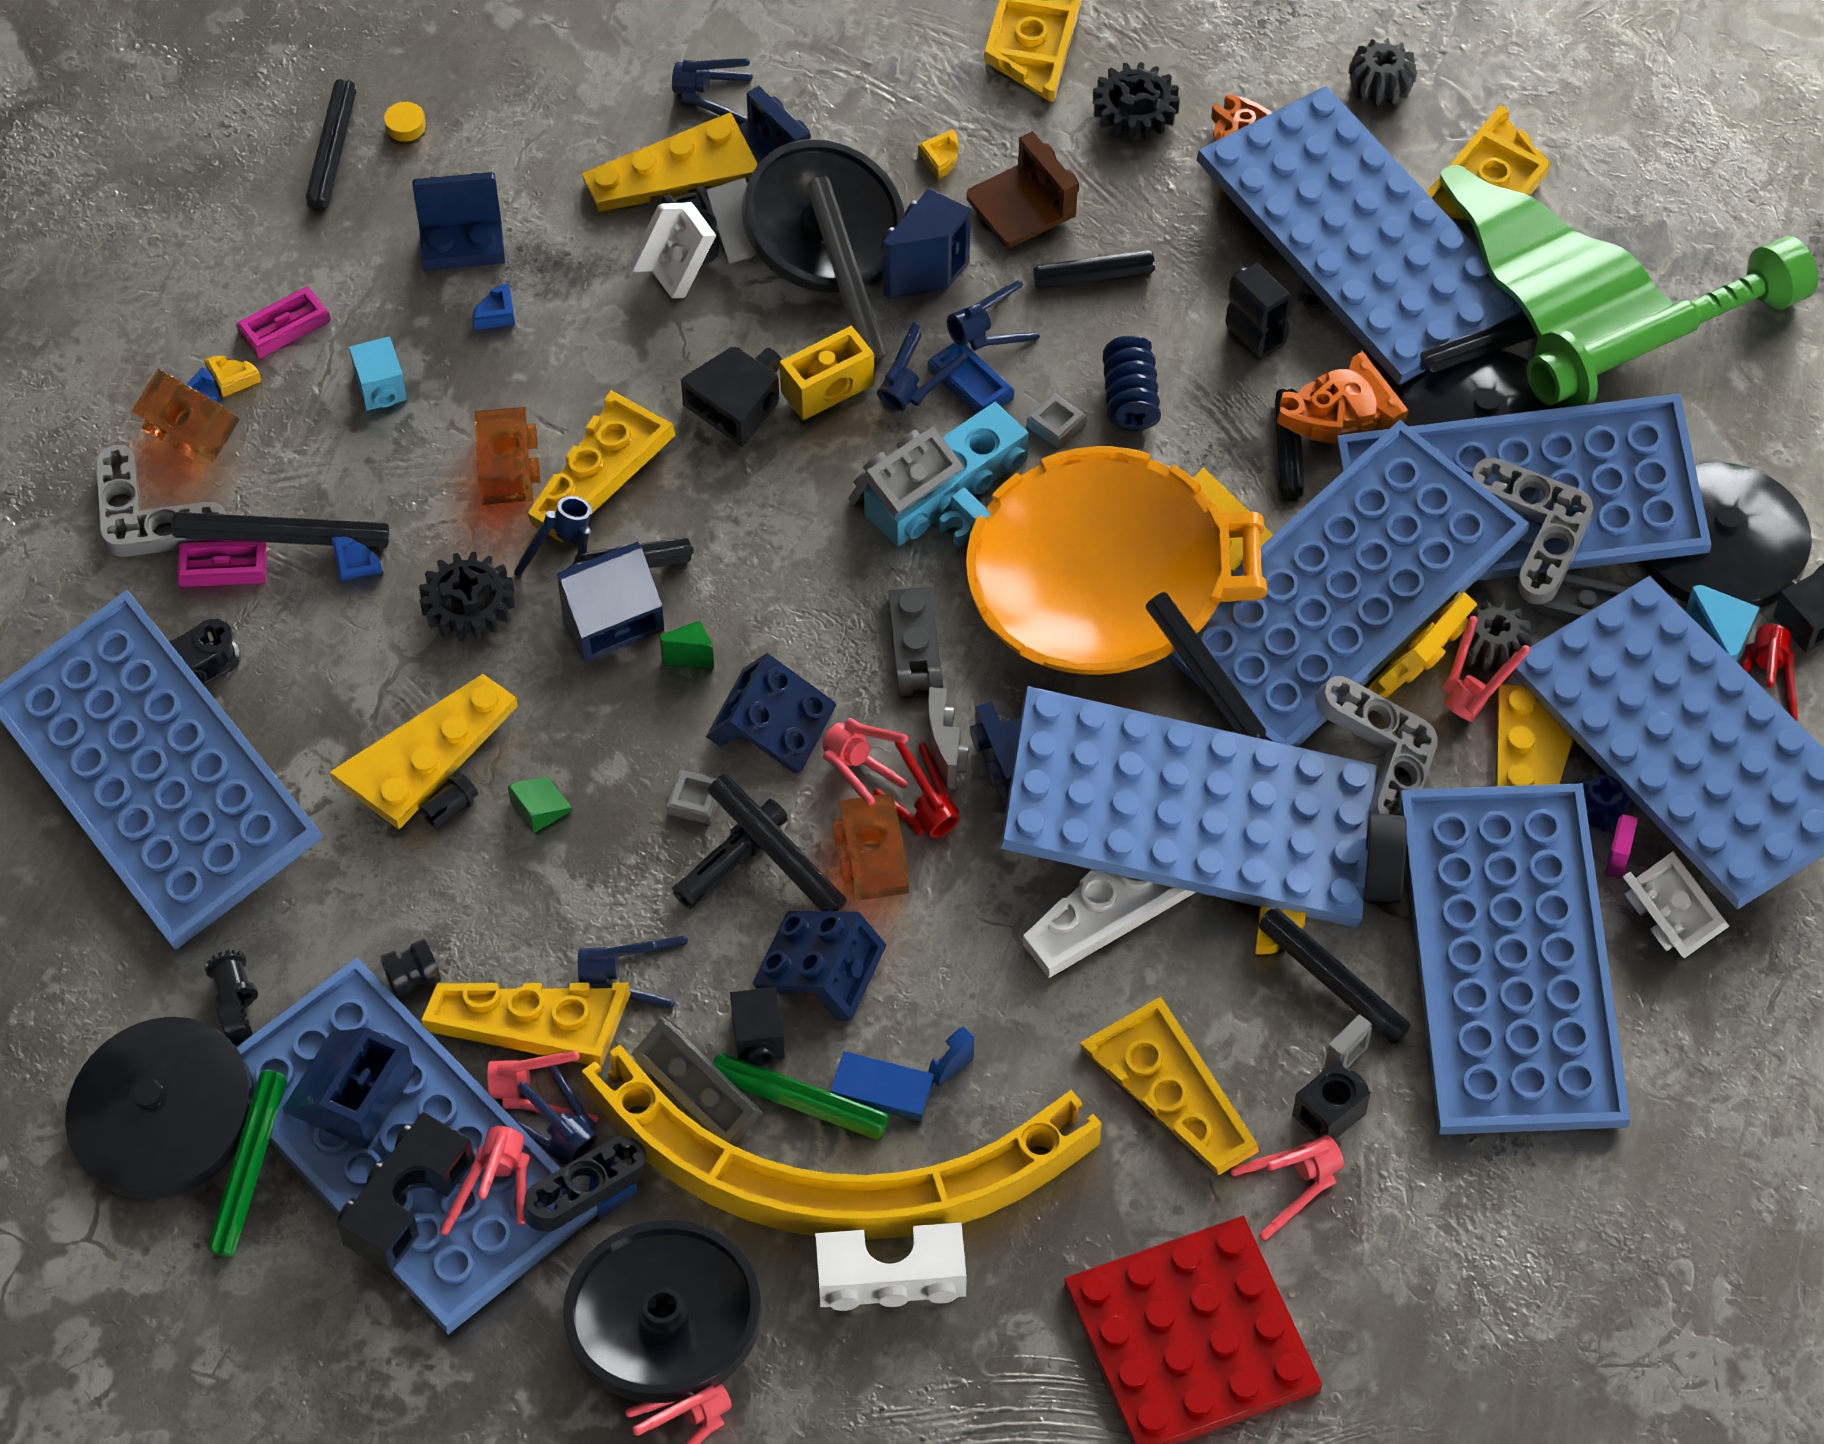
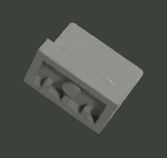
(908, 473)

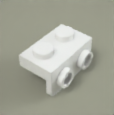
(674, 247)
(1677, 904)

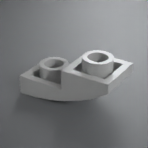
(727, 208)
(945, 738)

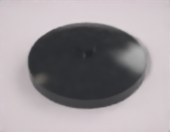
(783, 221)
(1472, 390)
(1755, 537)
(159, 1108)
(662, 1311)

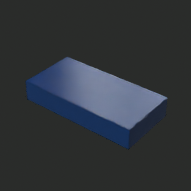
(973, 380)
(883, 1085)

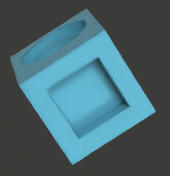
(378, 373)

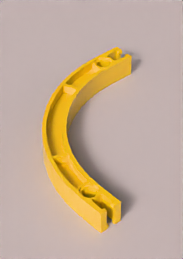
(828, 1202)

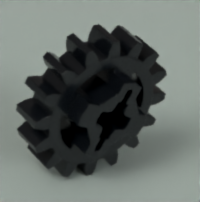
(1136, 101)
(486, 586)

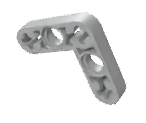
(130, 516)
(1555, 522)
(1399, 748)

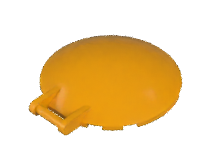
(1086, 547)

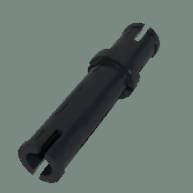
(723, 859)

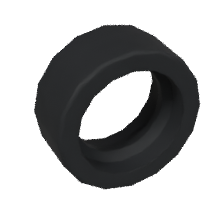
(1385, 857)

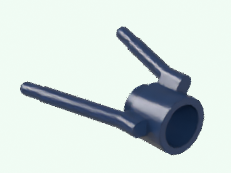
(694, 77)
(972, 323)
(901, 383)
(569, 523)
(602, 963)
(569, 1135)

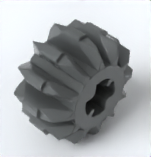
(1382, 71)
(1496, 636)

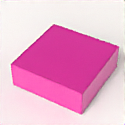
(1621, 846)

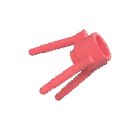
(1470, 695)
(848, 746)
(507, 1074)
(498, 1157)
(1312, 1161)
(702, 1407)

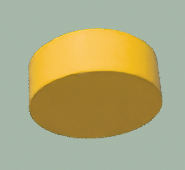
(404, 121)

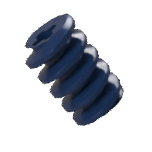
(1131, 383)

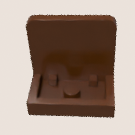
(1027, 196)

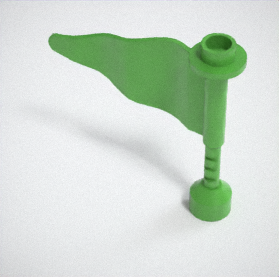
(1593, 297)

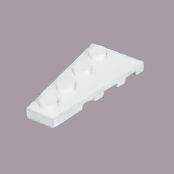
(1094, 916)

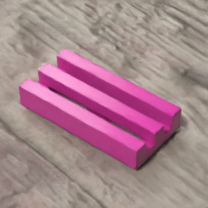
(286, 325)
(221, 569)

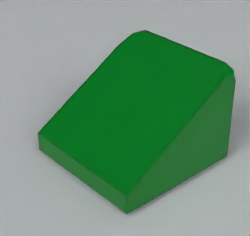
(687, 647)
(538, 802)

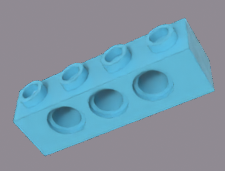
(987, 448)

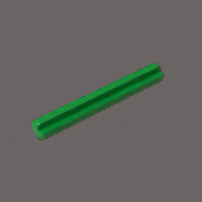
(803, 1097)
(247, 1163)

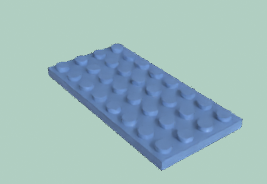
(1358, 230)
(1622, 453)
(1356, 579)
(1686, 738)
(153, 769)
(1189, 807)
(1513, 960)
(486, 1246)

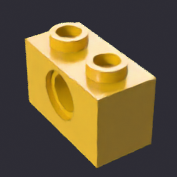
(827, 372)

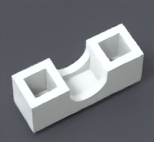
(853, 1277)

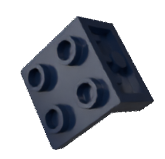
(459, 221)
(774, 713)
(823, 955)

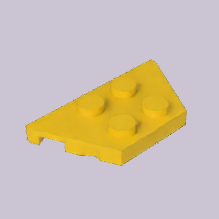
(1032, 42)
(1498, 157)
(1425, 648)

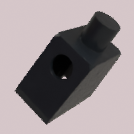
(734, 391)

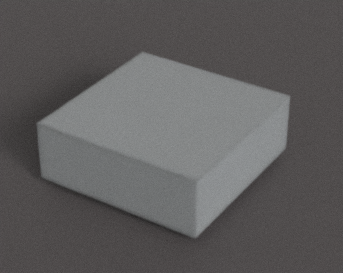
(1056, 420)
(691, 798)
(1349, 1043)

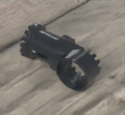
(233, 993)

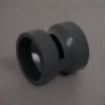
(410, 968)

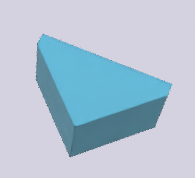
(1723, 618)

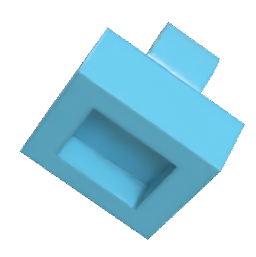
(962, 515)

